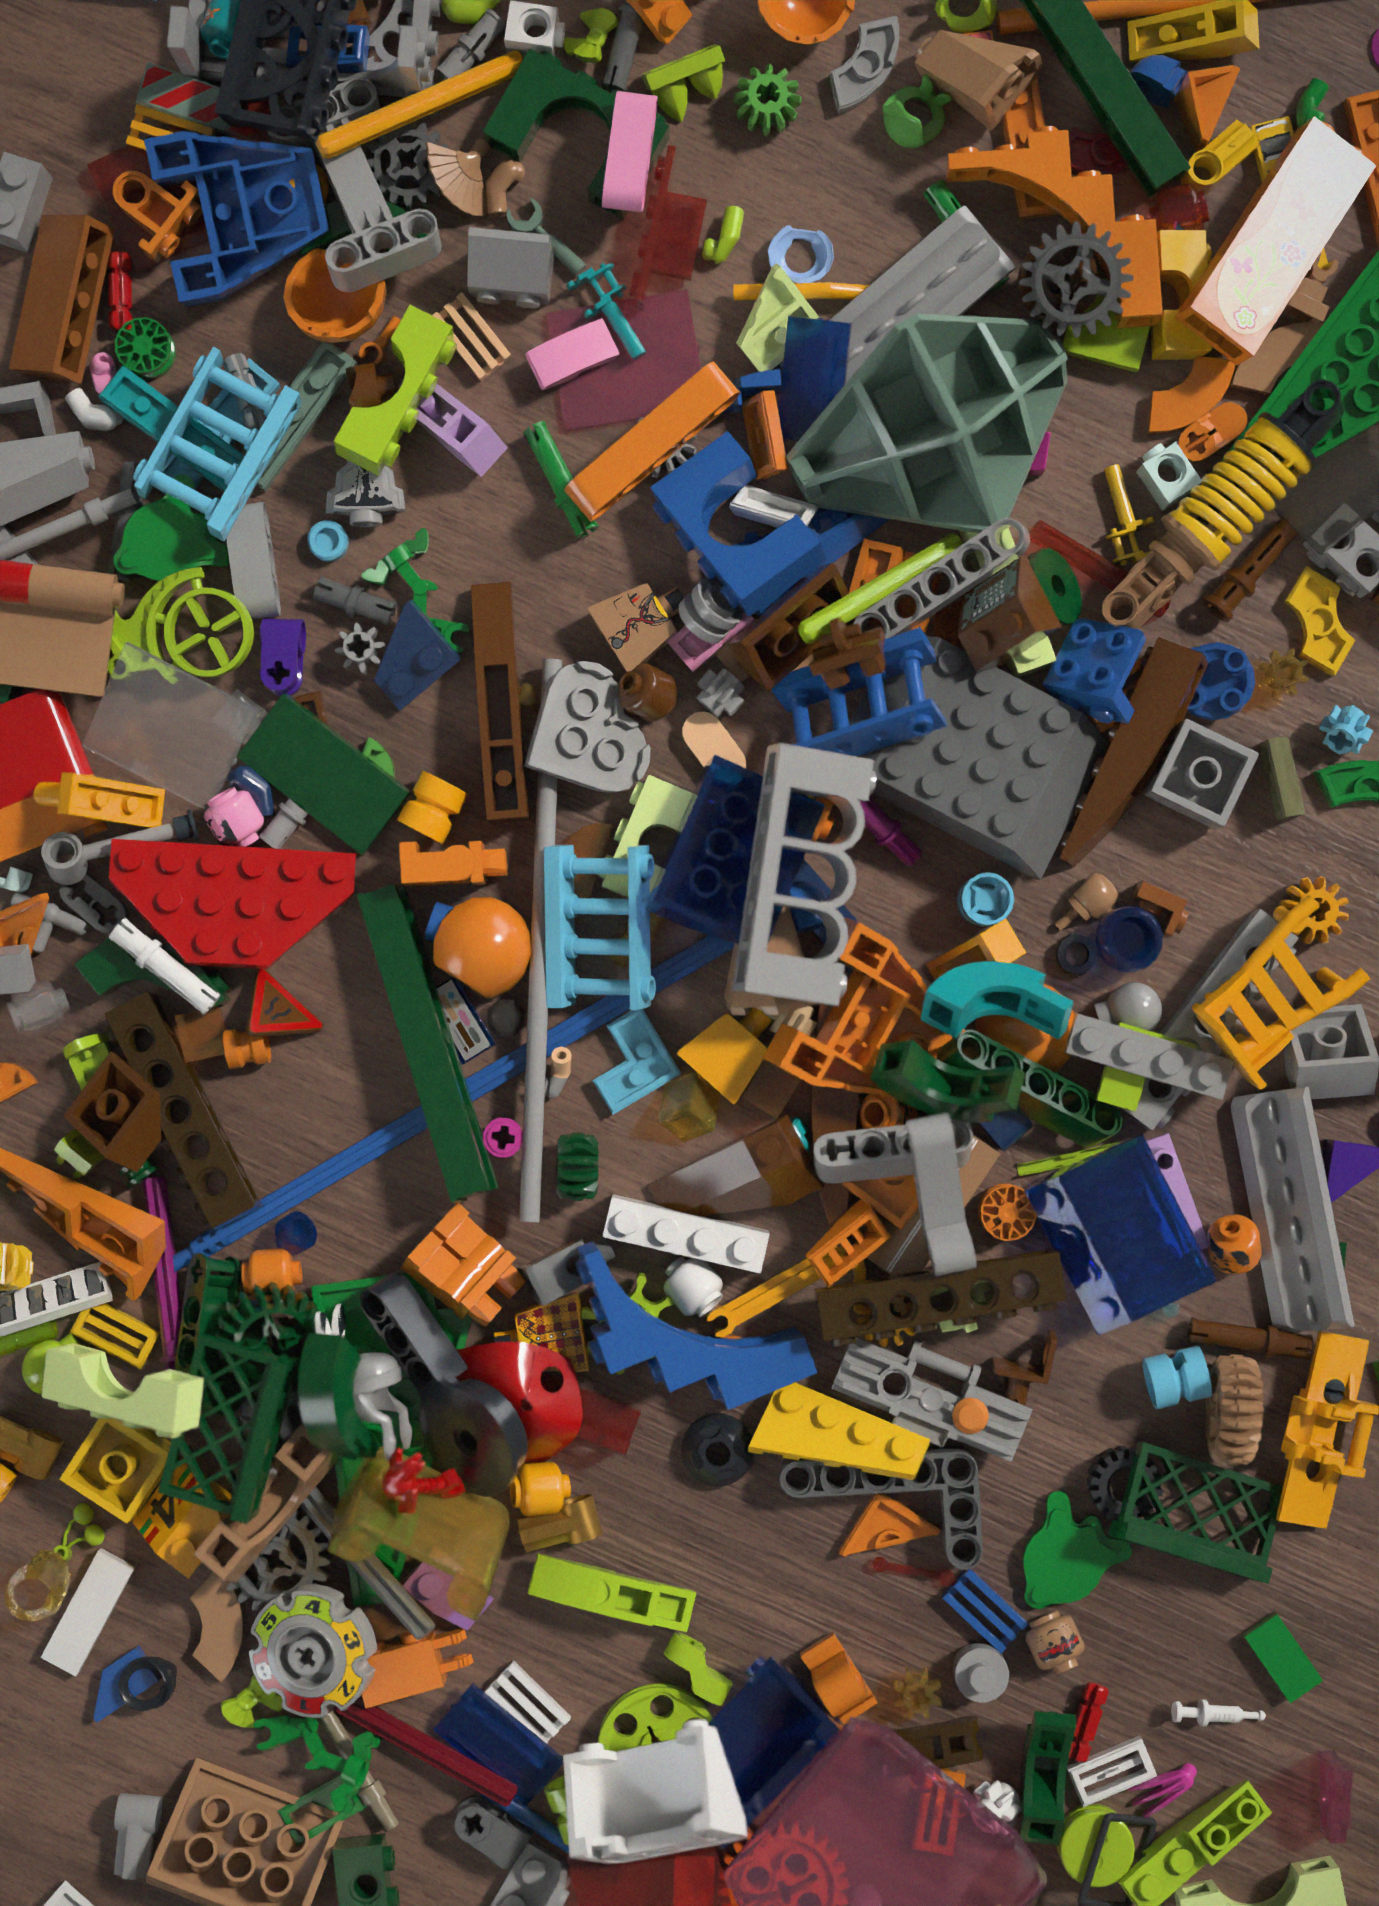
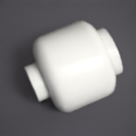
(693, 1286)

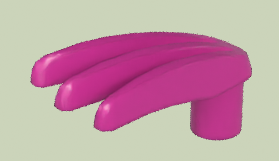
(1173, 1783)

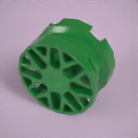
(146, 348)

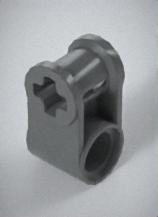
(495, 1835)

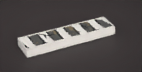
(53, 1298)

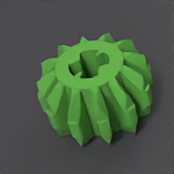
(774, 111)

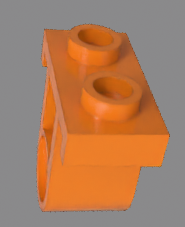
(157, 212)
(837, 1679)

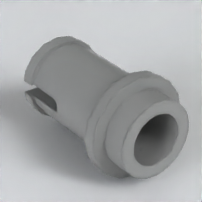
(283, 824)

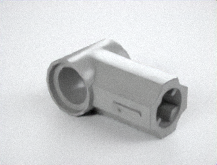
(137, 1823)

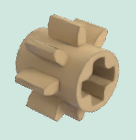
(798, 1019)

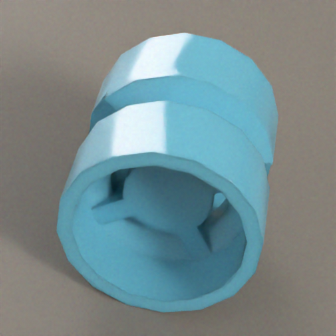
(985, 899)
(1177, 1377)

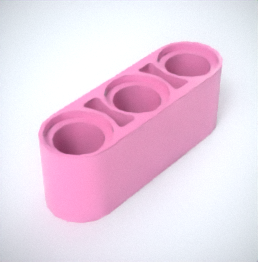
(629, 151)

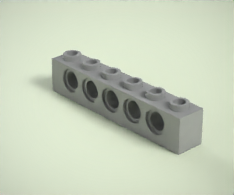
(1183, 1024)

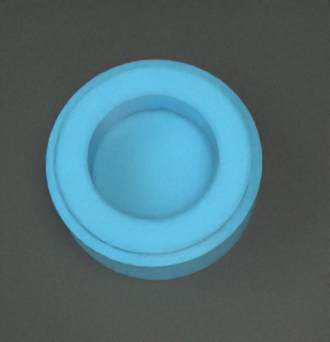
(328, 541)

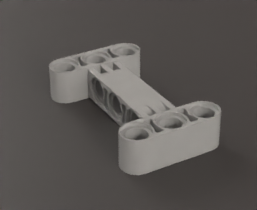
(363, 202)

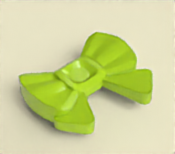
(600, 23)
(238, 1709)

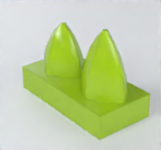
(669, 81)

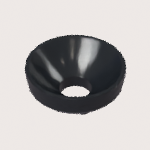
(717, 1428)

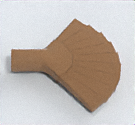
(459, 176)

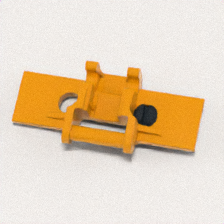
(1312, 1425)

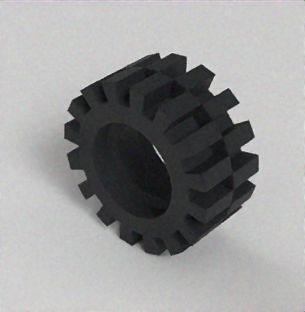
(1100, 1482)

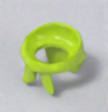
(978, 21)

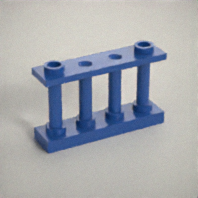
(902, 654)

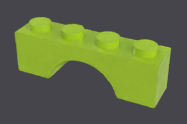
(372, 433)

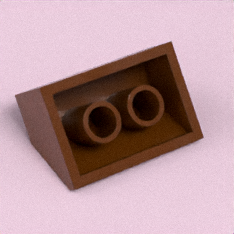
(771, 643)

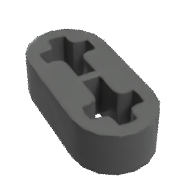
(88, 910)

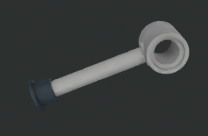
(73, 871)

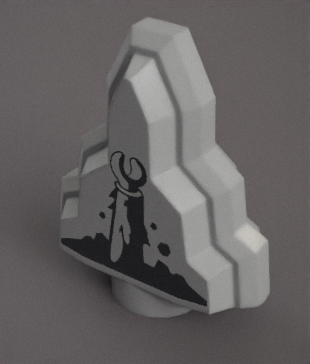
(364, 495)

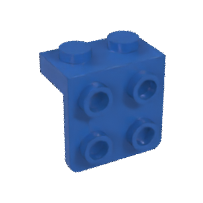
(1094, 669)

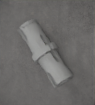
(489, 28)

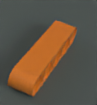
(652, 441)

